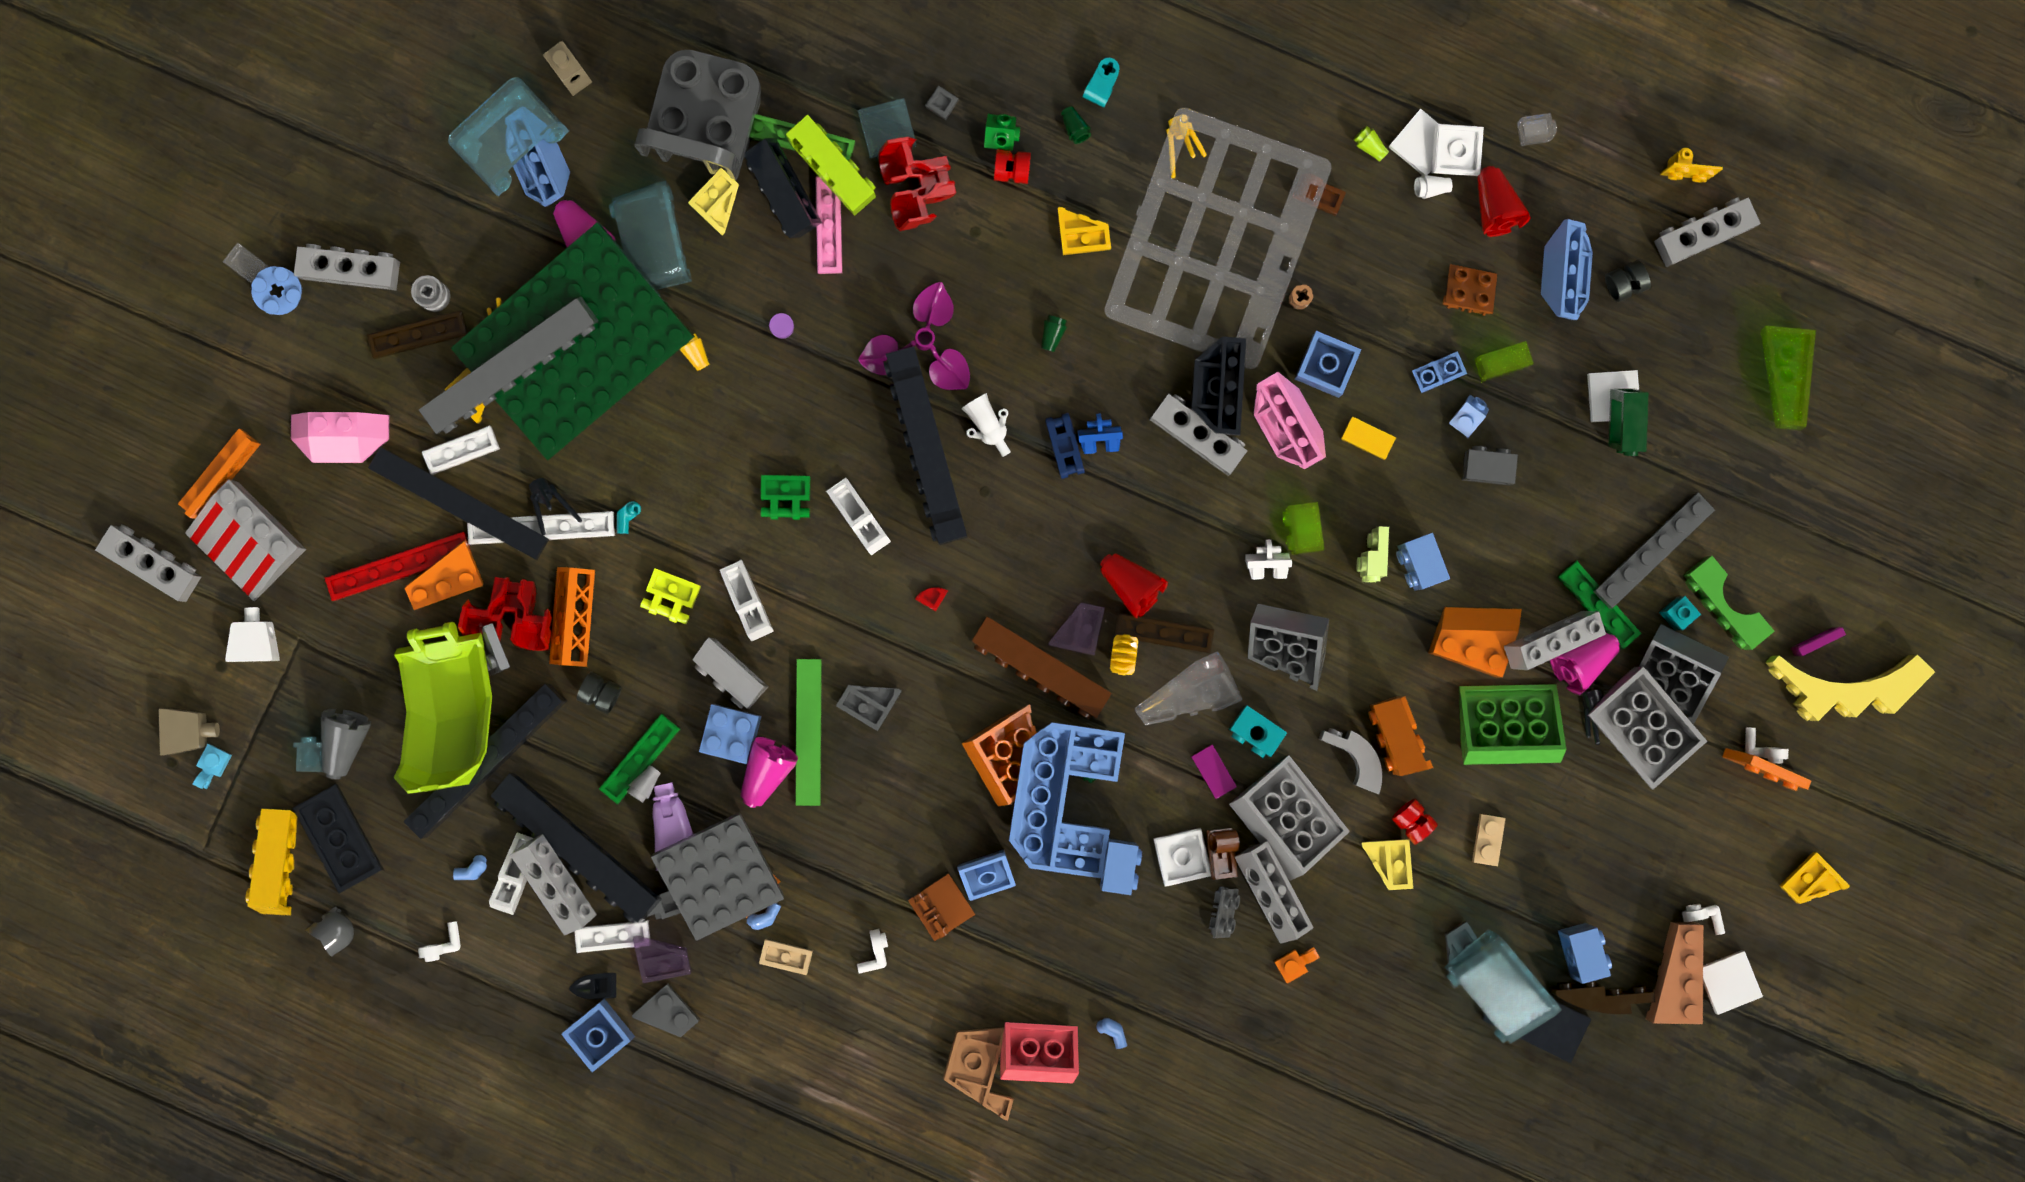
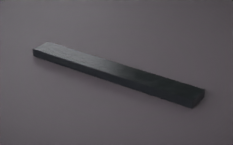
(458, 503)

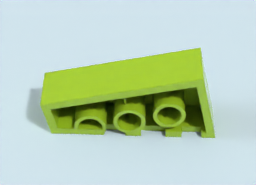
(830, 165)

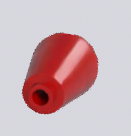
(1499, 203)
(1132, 583)

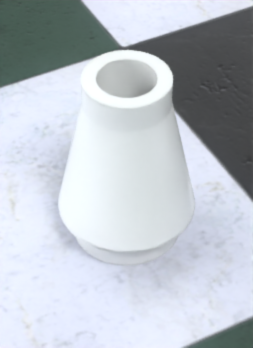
(1430, 186)

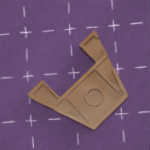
(973, 1067)

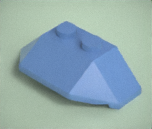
(543, 173)
(1567, 270)

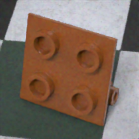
(1470, 290)
(941, 907)

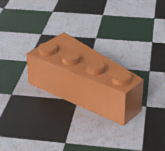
(1680, 977)

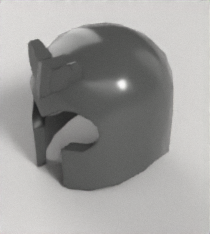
(333, 931)

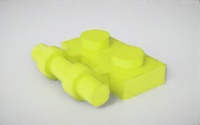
(671, 588)

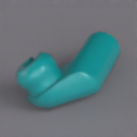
(625, 515)

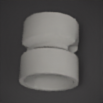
(430, 293)

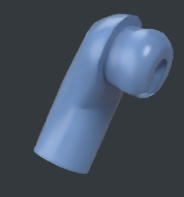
(765, 919)

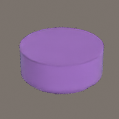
(781, 325)

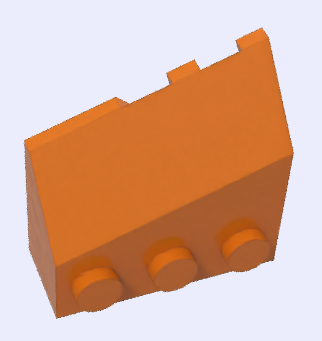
(1476, 637)
(1397, 736)
(998, 753)

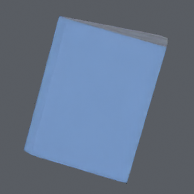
(986, 875)

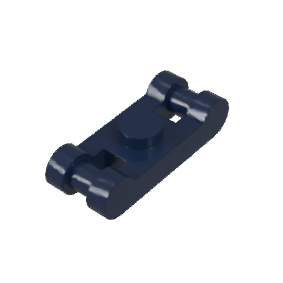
(1064, 445)

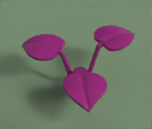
(933, 307)

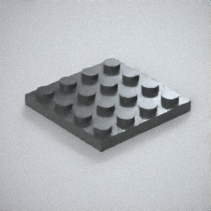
(717, 876)

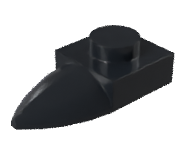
(595, 986)

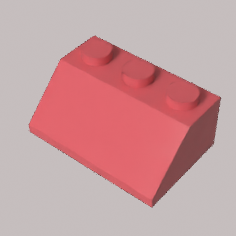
(1039, 1053)

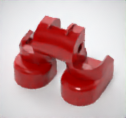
(897, 165)
(528, 630)

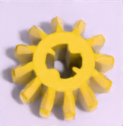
(1124, 654)

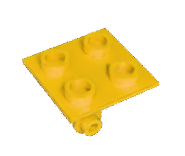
(1681, 166)

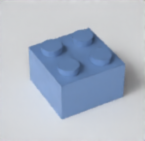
(1327, 364)
(1422, 562)
(729, 733)
(1120, 866)
(1585, 953)
(598, 1035)

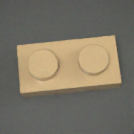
(1488, 840)
(785, 956)

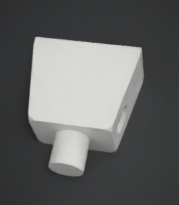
(252, 639)

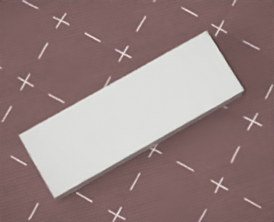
(460, 450)
(610, 936)

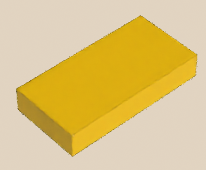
(1368, 438)

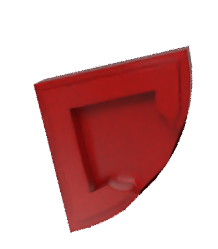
(932, 597)

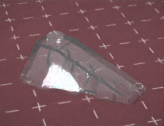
(1197, 688)

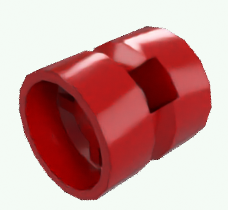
(1020, 169)
(1415, 822)

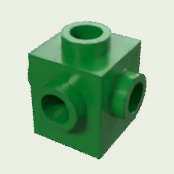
(1001, 132)

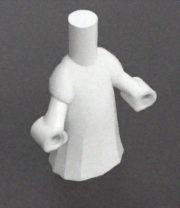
(991, 430)

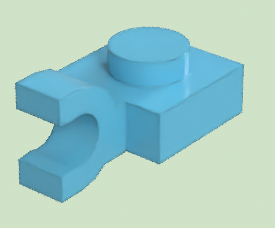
(213, 763)

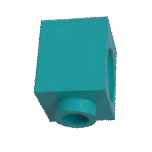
(1680, 613)

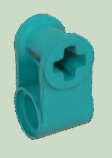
(1101, 85)

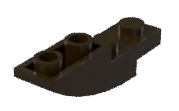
(1593, 997)

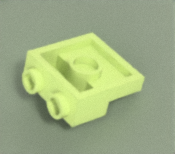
(1374, 563)

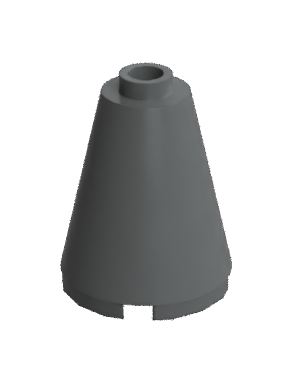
(341, 740)

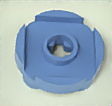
(271, 303)

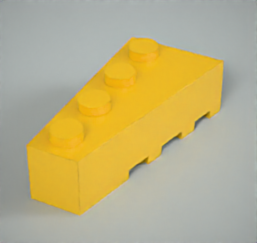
(272, 862)

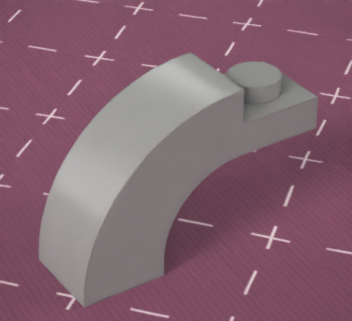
(1366, 760)

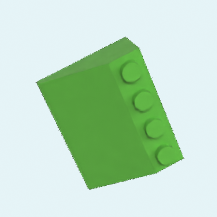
(1511, 724)

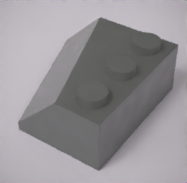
(1289, 642)
(1683, 669)

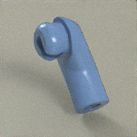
(473, 871)
(1113, 1029)

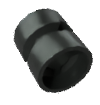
(1624, 282)
(600, 693)

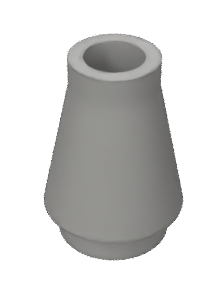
(643, 785)

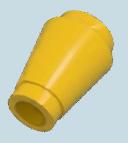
(695, 353)

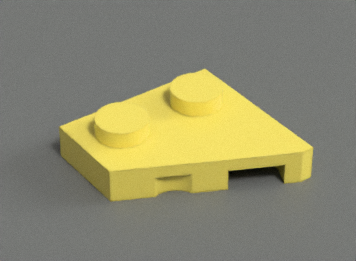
(716, 200)
(1392, 862)

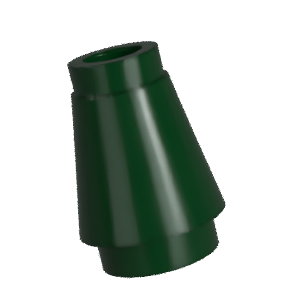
(1076, 127)
(1052, 332)

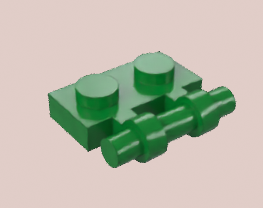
(785, 489)

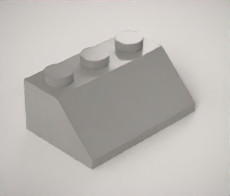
(729, 673)

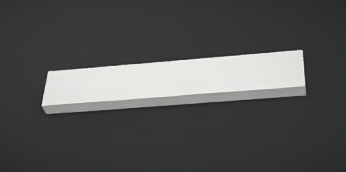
(557, 527)

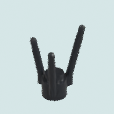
(542, 493)
(1591, 699)

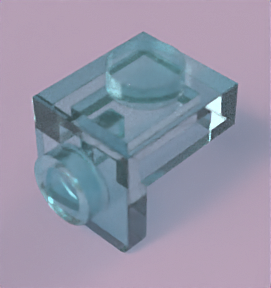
(308, 755)

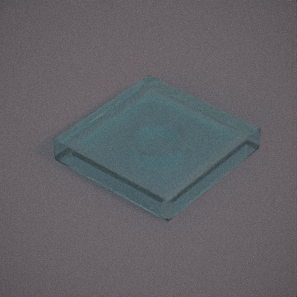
(885, 123)

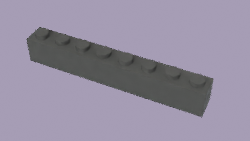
(509, 365)

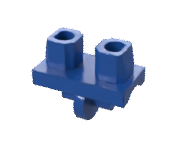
(1110, 435)

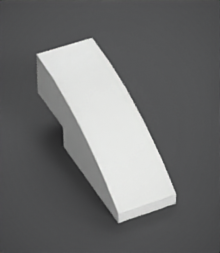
(858, 516)
(746, 600)
(510, 881)

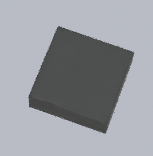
(942, 102)

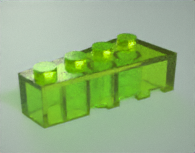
(1789, 373)

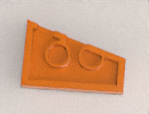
(446, 578)
(1771, 771)

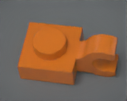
(1293, 965)

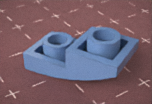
(1439, 372)

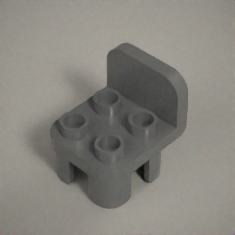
(702, 111)

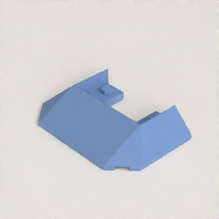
(1041, 794)

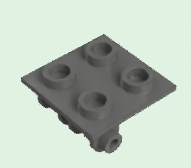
(1224, 923)

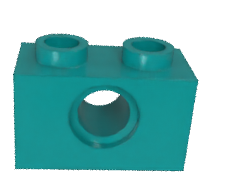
(1271, 736)

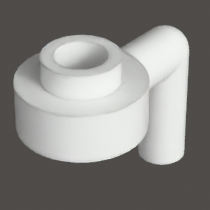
(1774, 754)
(1695, 913)
(879, 942)
(432, 952)

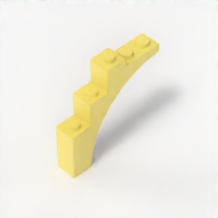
(1818, 696)

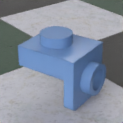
(1469, 415)

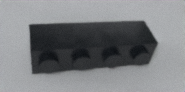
(782, 188)

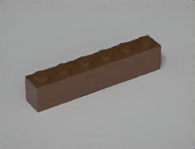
(1041, 667)

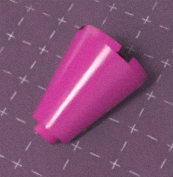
(573, 221)
(1585, 663)
(765, 770)

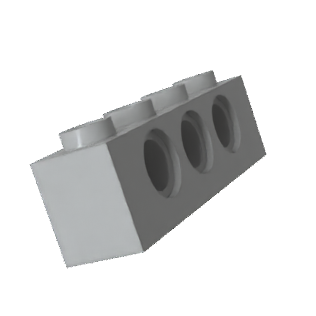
(1743, 219)
(383, 278)
(1184, 433)
(114, 548)
(1554, 640)
(553, 884)
(1274, 892)

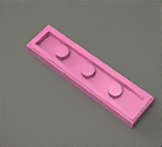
(829, 231)

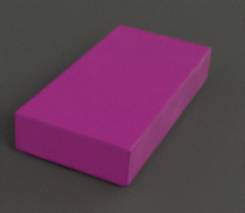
(1818, 641)
(1213, 771)

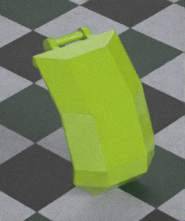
(445, 709)

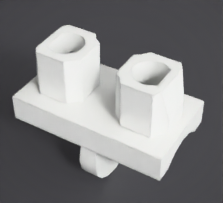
(1268, 557)

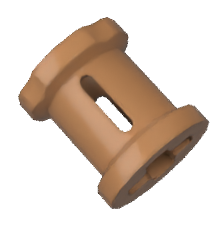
(1294, 296)

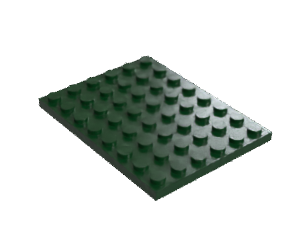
(580, 384)

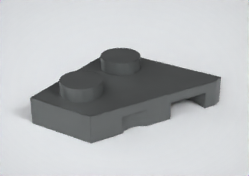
(868, 703)

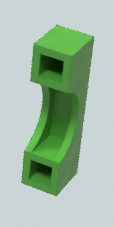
(1708, 580)

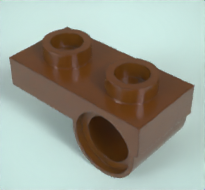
(1330, 199)
(1222, 848)

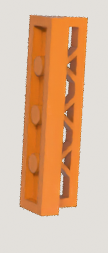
(220, 470)
(564, 615)

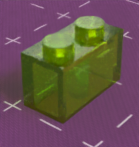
(1503, 361)
(1304, 528)

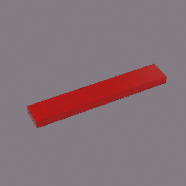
(391, 568)

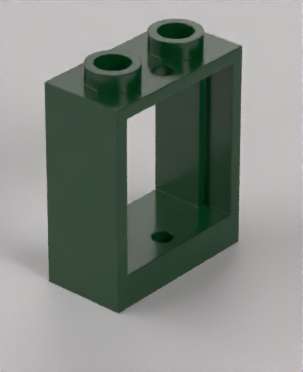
(1628, 421)

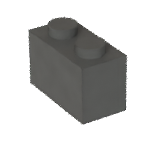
(1489, 467)

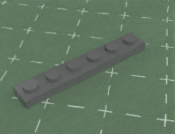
(1654, 550)

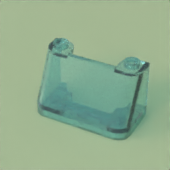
(504, 132)
(651, 234)
(1502, 987)

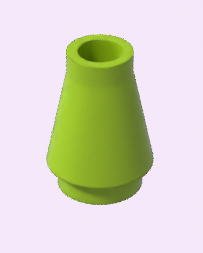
(1370, 143)

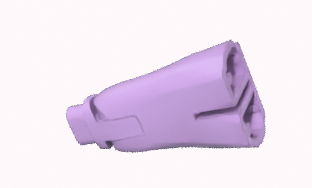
(669, 817)

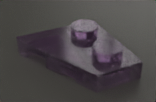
(1080, 630)
(660, 959)

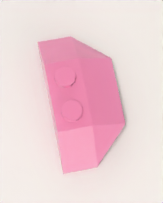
(1288, 422)
(339, 435)

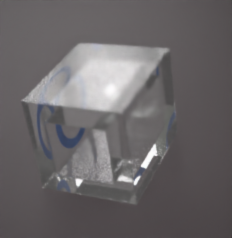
(1536, 129)

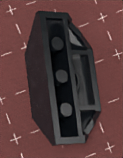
(1219, 385)

